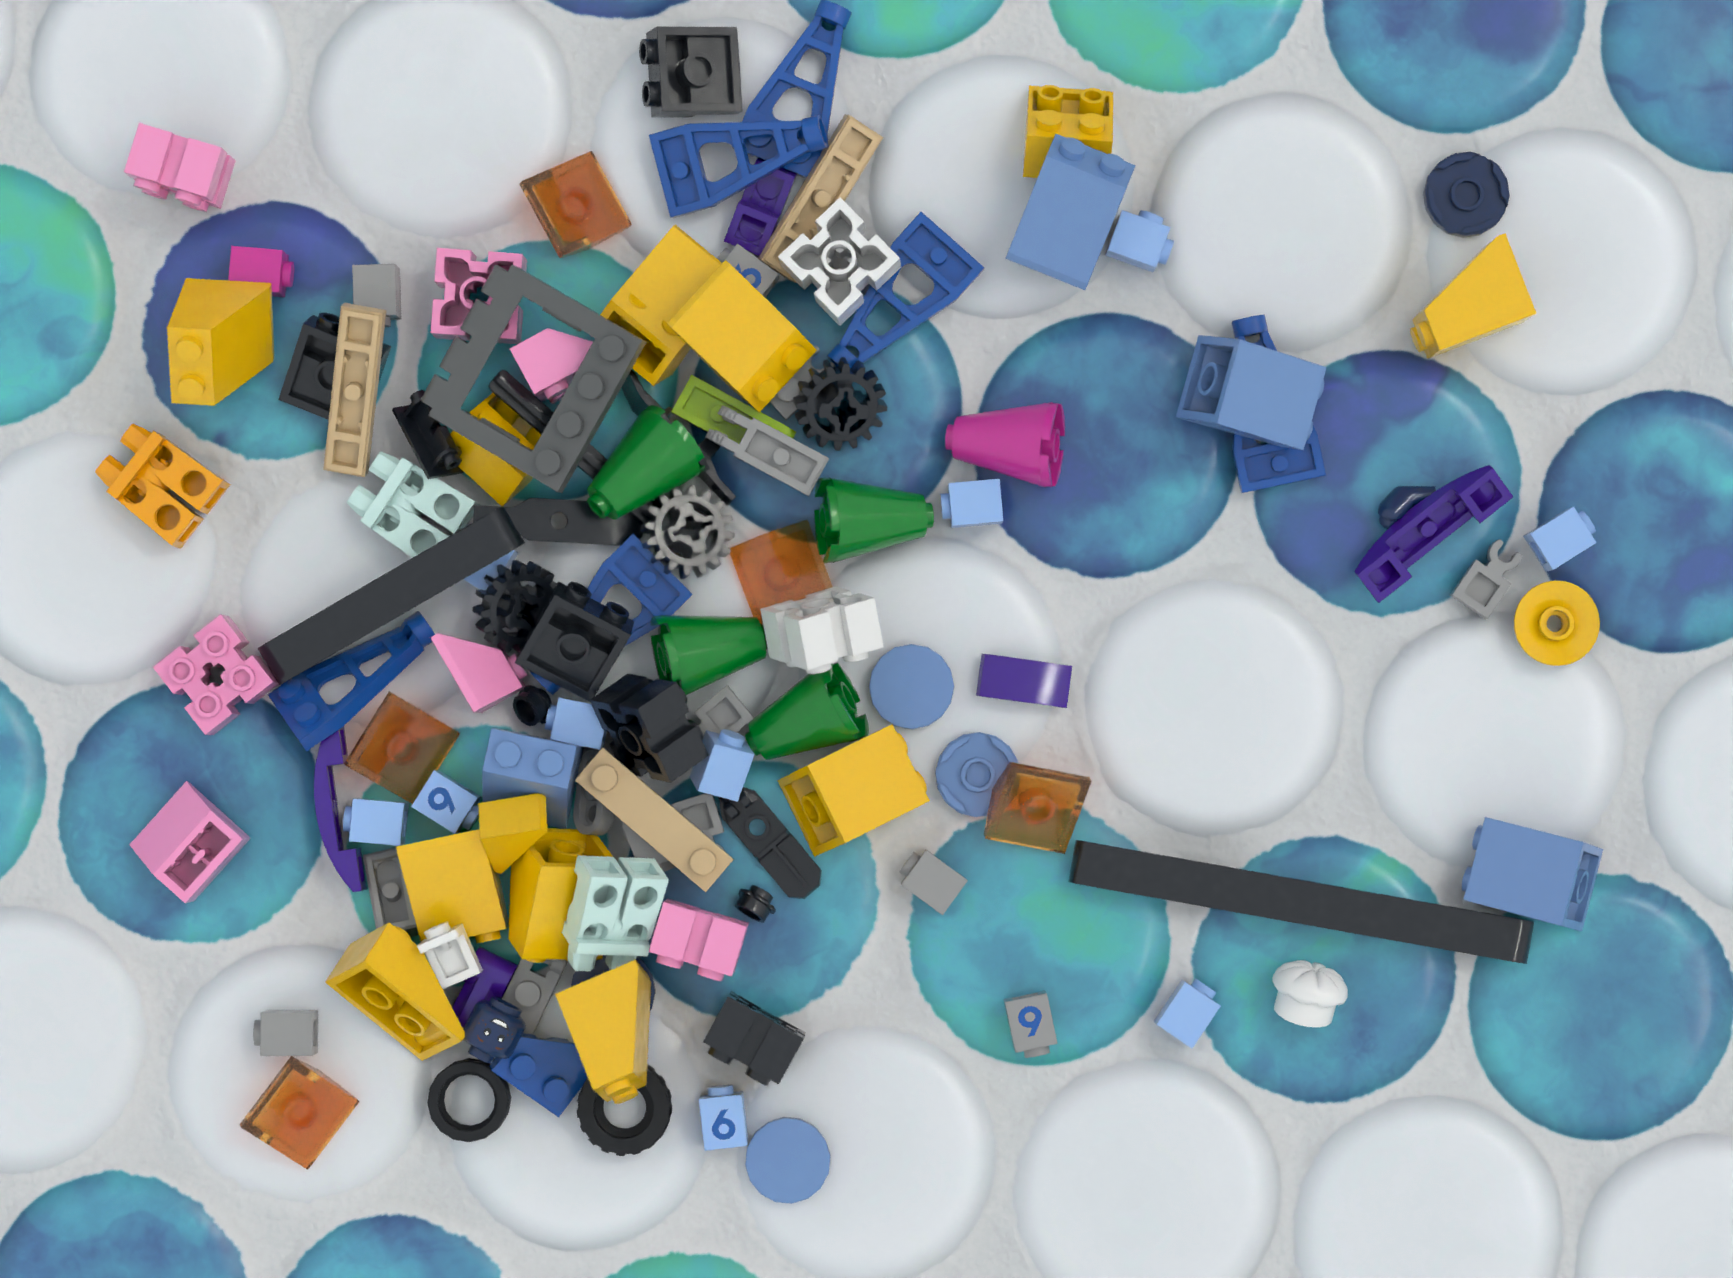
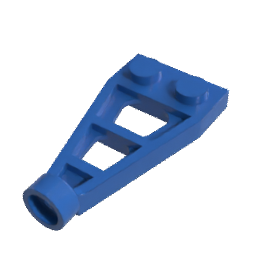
(784, 78)
(682, 167)
(940, 260)
(1268, 464)
(646, 581)
(306, 710)

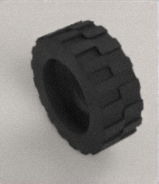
(626, 1140)

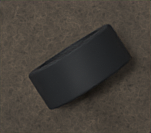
(443, 1119)

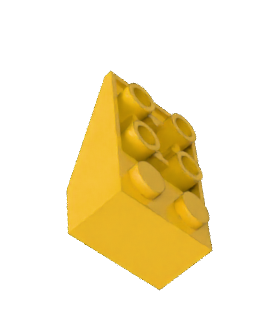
(655, 295)

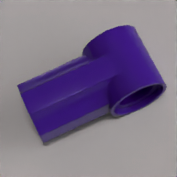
(490, 982)

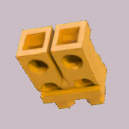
(148, 477)

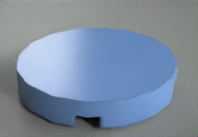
(911, 686)
(970, 770)
(787, 1160)

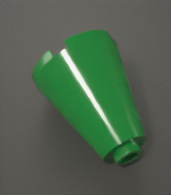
(645, 465)
(866, 518)
(705, 648)
(809, 717)

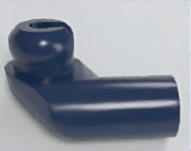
(1400, 501)

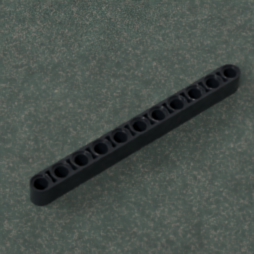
(1301, 901)

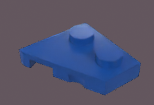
(544, 1071)

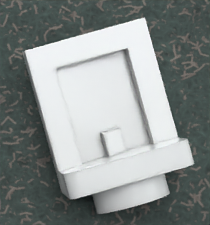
(450, 954)

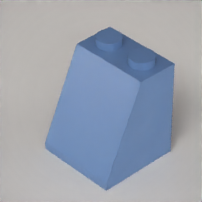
(1070, 211)
(1251, 391)
(529, 765)
(1532, 873)

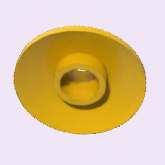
(1578, 623)

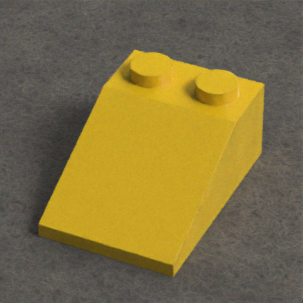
(741, 336)
(397, 991)

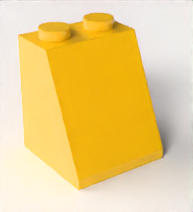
(1475, 303)
(218, 338)
(854, 790)
(454, 883)
(543, 890)
(611, 1029)

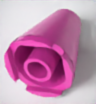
(1012, 441)

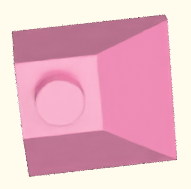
(480, 671)

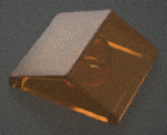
(575, 205)
(780, 567)
(401, 747)
(1035, 807)
(299, 1112)

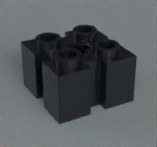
(650, 727)
(754, 1039)

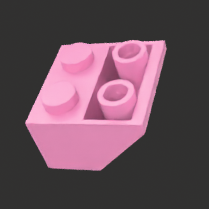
(550, 362)
(188, 843)

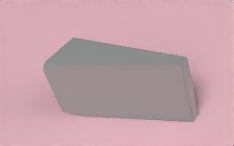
(388, 891)

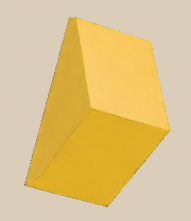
(511, 827)

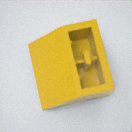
(1066, 112)
(490, 472)

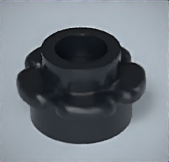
(532, 705)
(755, 903)

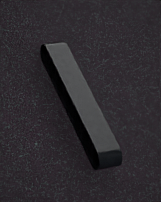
(391, 595)

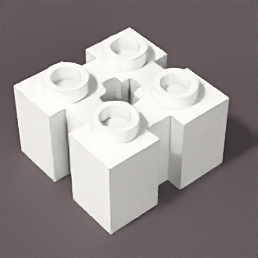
(839, 235)
(822, 629)

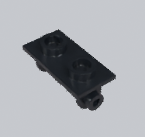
(428, 439)

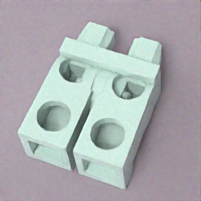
(403, 499)
(613, 910)

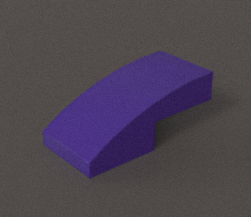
(760, 210)
(1024, 680)

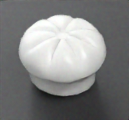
(1308, 993)

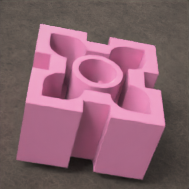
(179, 166)
(460, 276)
(190, 672)
(698, 938)

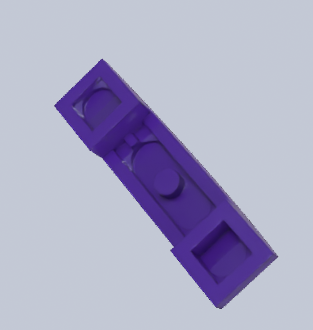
(1427, 525)
(346, 862)

